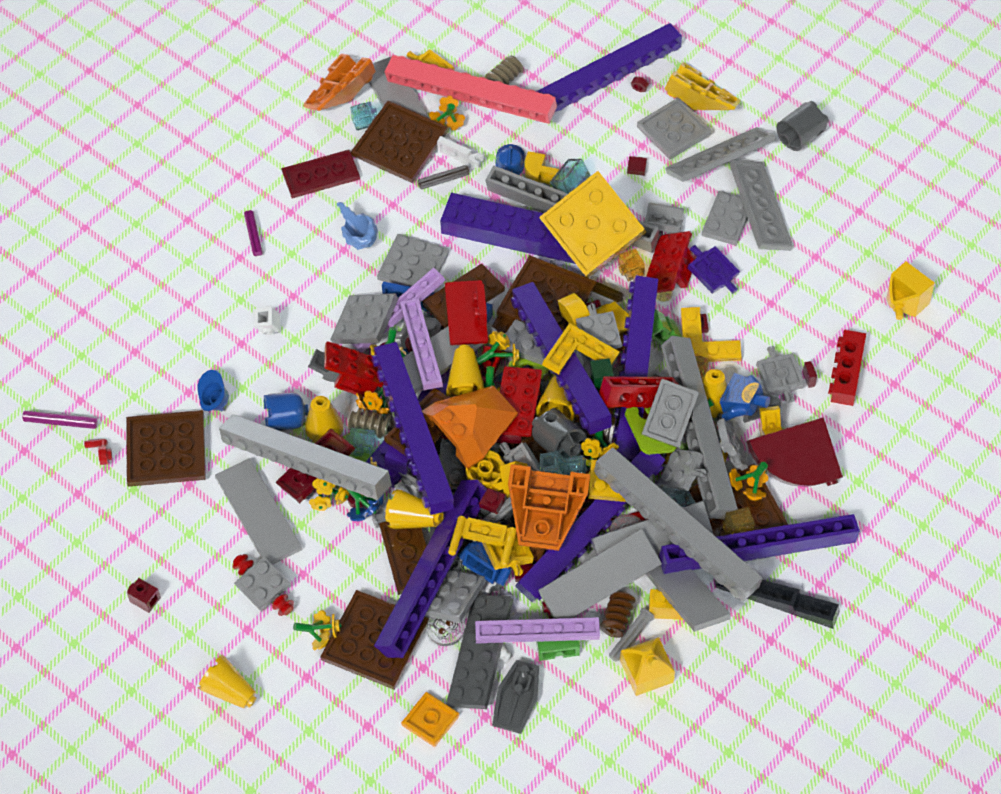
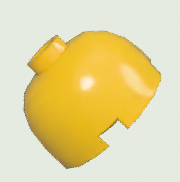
(486, 470)

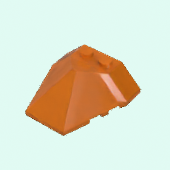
(341, 83)
(472, 422)
(545, 505)

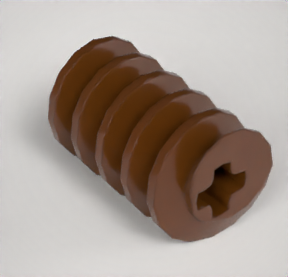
(616, 614)

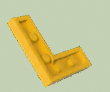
(577, 339)
(714, 350)

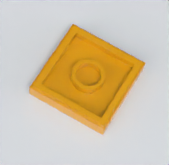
(430, 719)

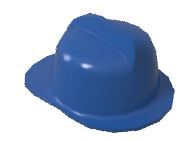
(510, 158)
(212, 391)

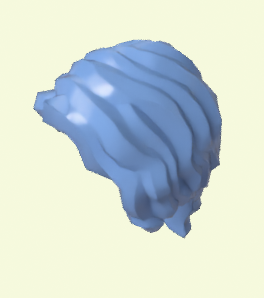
(358, 229)

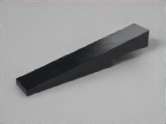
(792, 602)

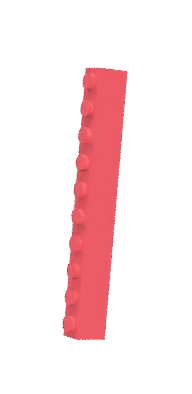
(471, 89)

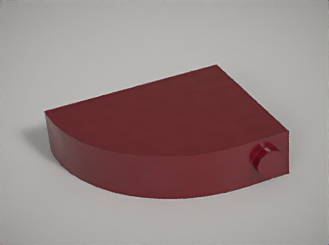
(798, 455)

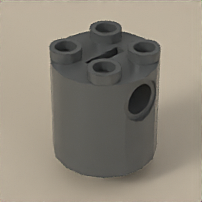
(802, 126)
(558, 433)

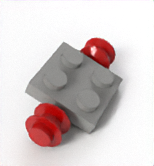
(262, 584)

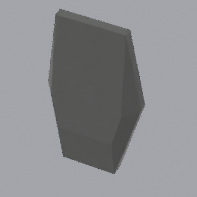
(516, 697)

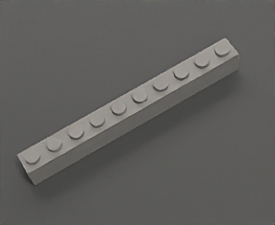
(544, 197)
(700, 430)
(305, 457)
(677, 524)

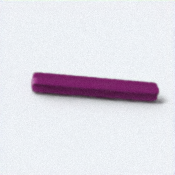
(60, 419)

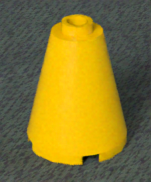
(464, 373)
(714, 386)
(554, 398)
(321, 418)
(408, 512)
(227, 684)

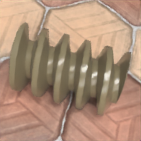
(506, 70)
(364, 421)

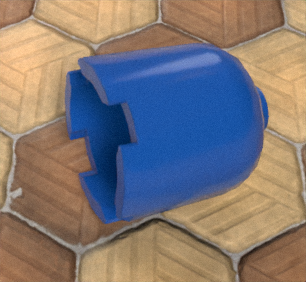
(285, 411)

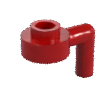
(103, 452)

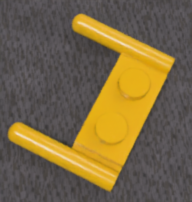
(486, 533)

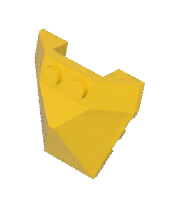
(698, 91)

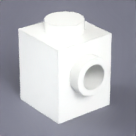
(267, 320)

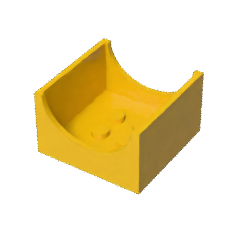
(592, 224)

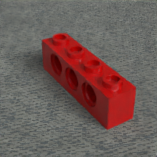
(630, 391)
(841, 392)

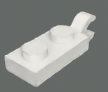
(457, 152)

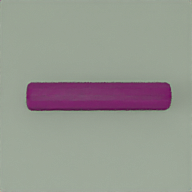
(253, 233)

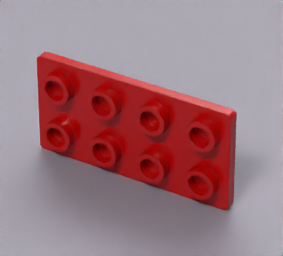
(671, 261)
(466, 312)
(354, 369)
(522, 391)

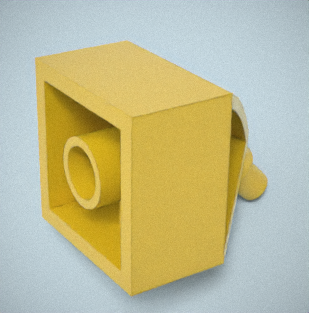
(909, 291)
(647, 666)

